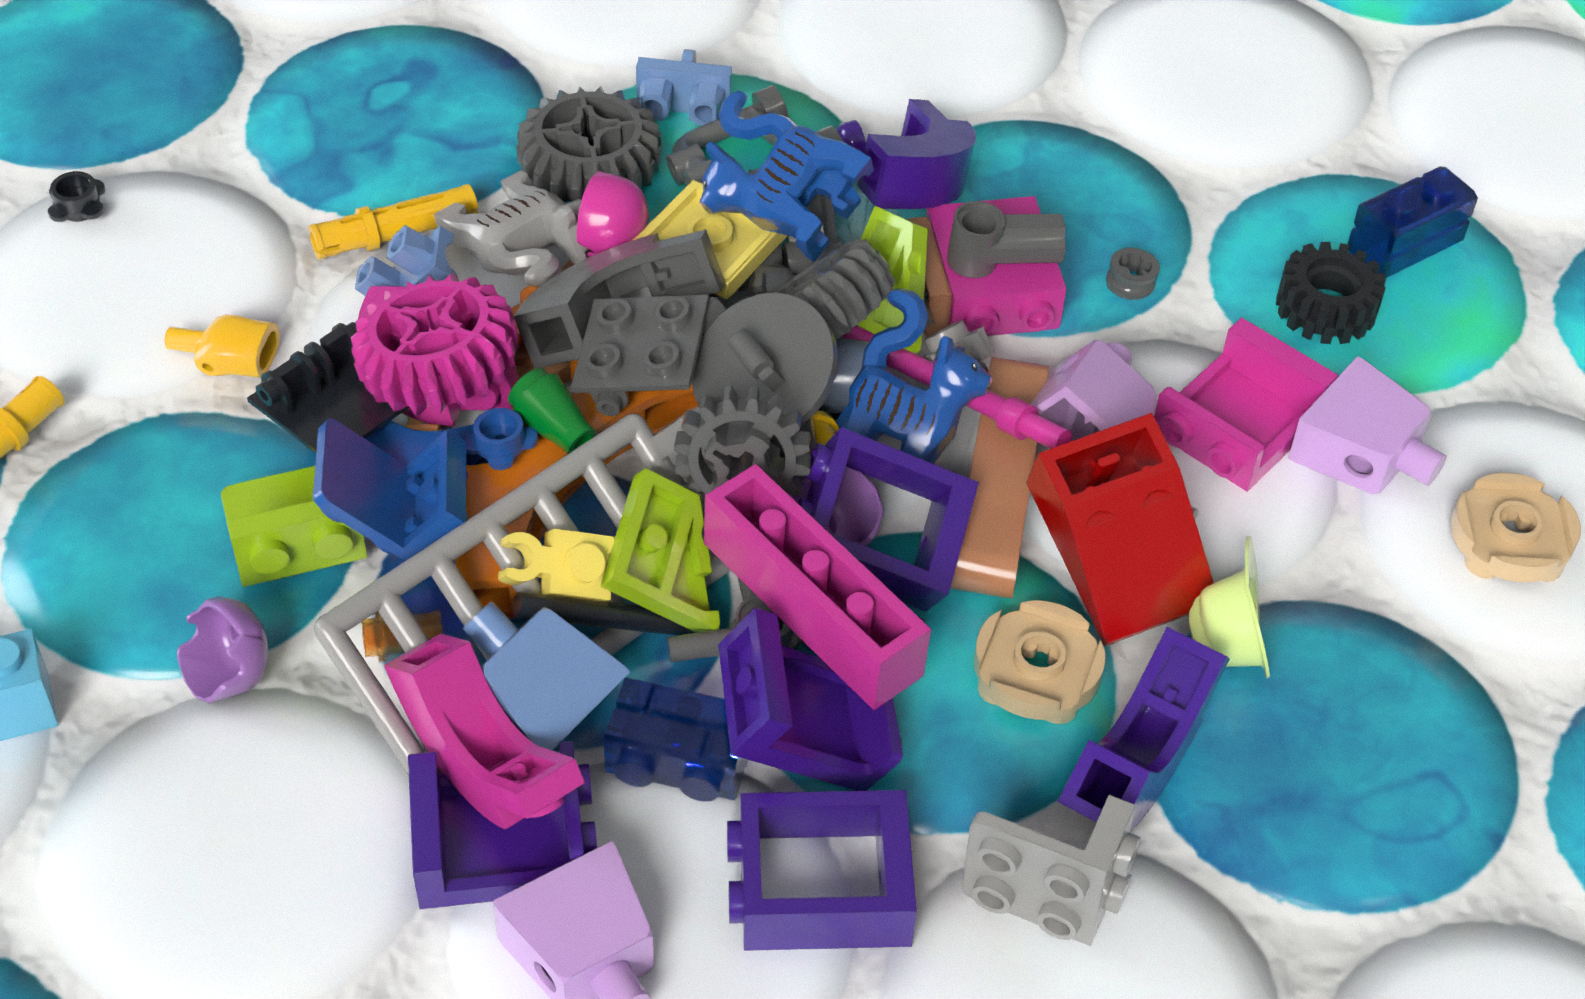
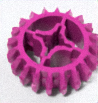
(435, 344)

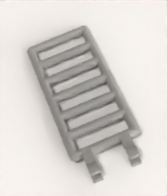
(489, 527)

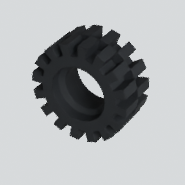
(1328, 314)

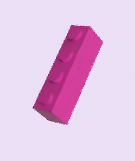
(816, 586)

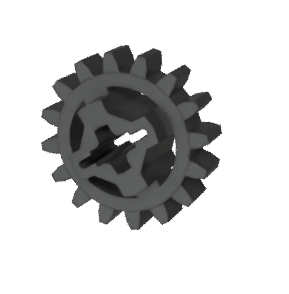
(739, 436)

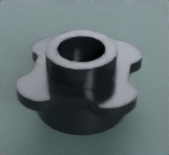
(76, 197)

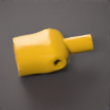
(229, 345)

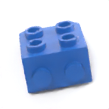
(386, 500)

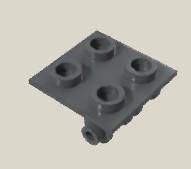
(639, 347)

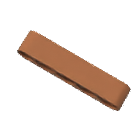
(999, 508)

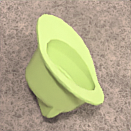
(1229, 616)

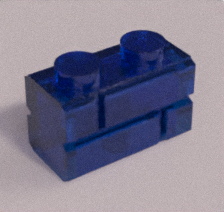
(1413, 220)
(672, 741)

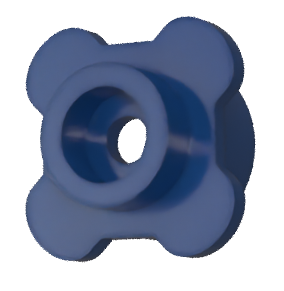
(500, 437)

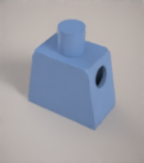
(543, 672)

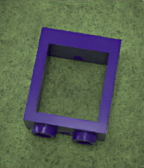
(945, 526)
(824, 921)

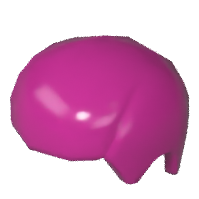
(610, 213)

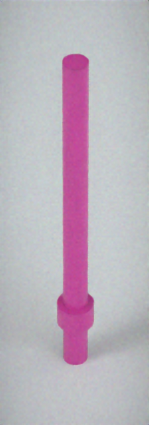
(1010, 414)

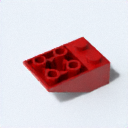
(1123, 526)

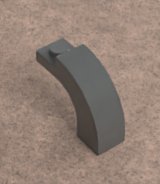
(558, 311)

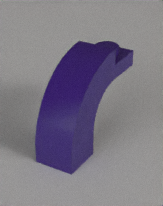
(923, 164)
(1151, 733)

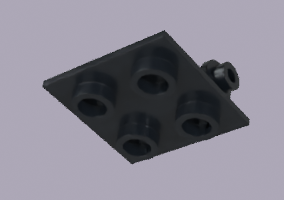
(321, 387)

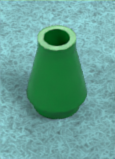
(550, 409)

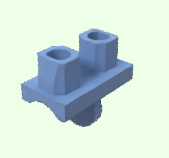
(682, 87)
(415, 260)

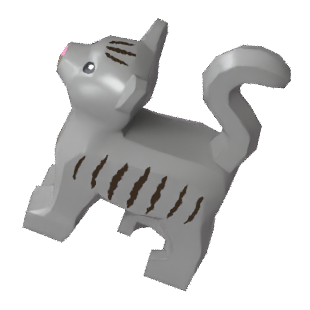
(518, 231)

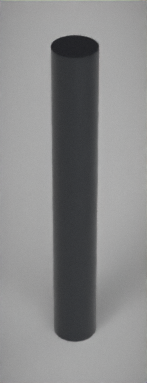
(596, 613)

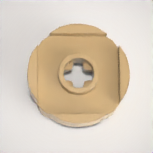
(1502, 553)
(1032, 691)

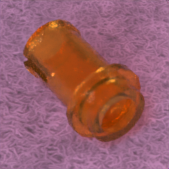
(380, 641)

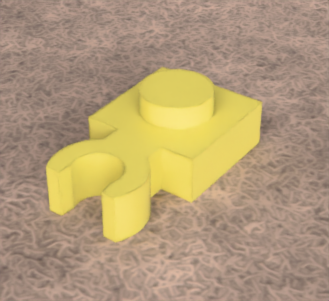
(567, 563)

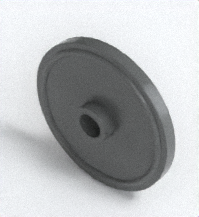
(771, 345)

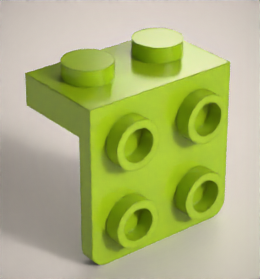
(282, 530)

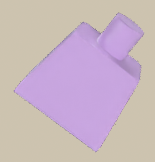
(1095, 390)
(1366, 432)
(579, 929)

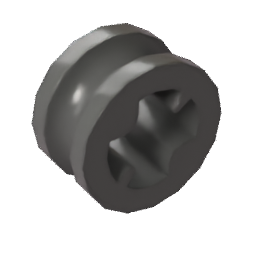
(1132, 286)

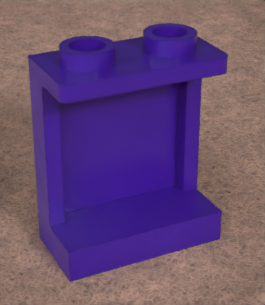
(799, 713)
(471, 860)

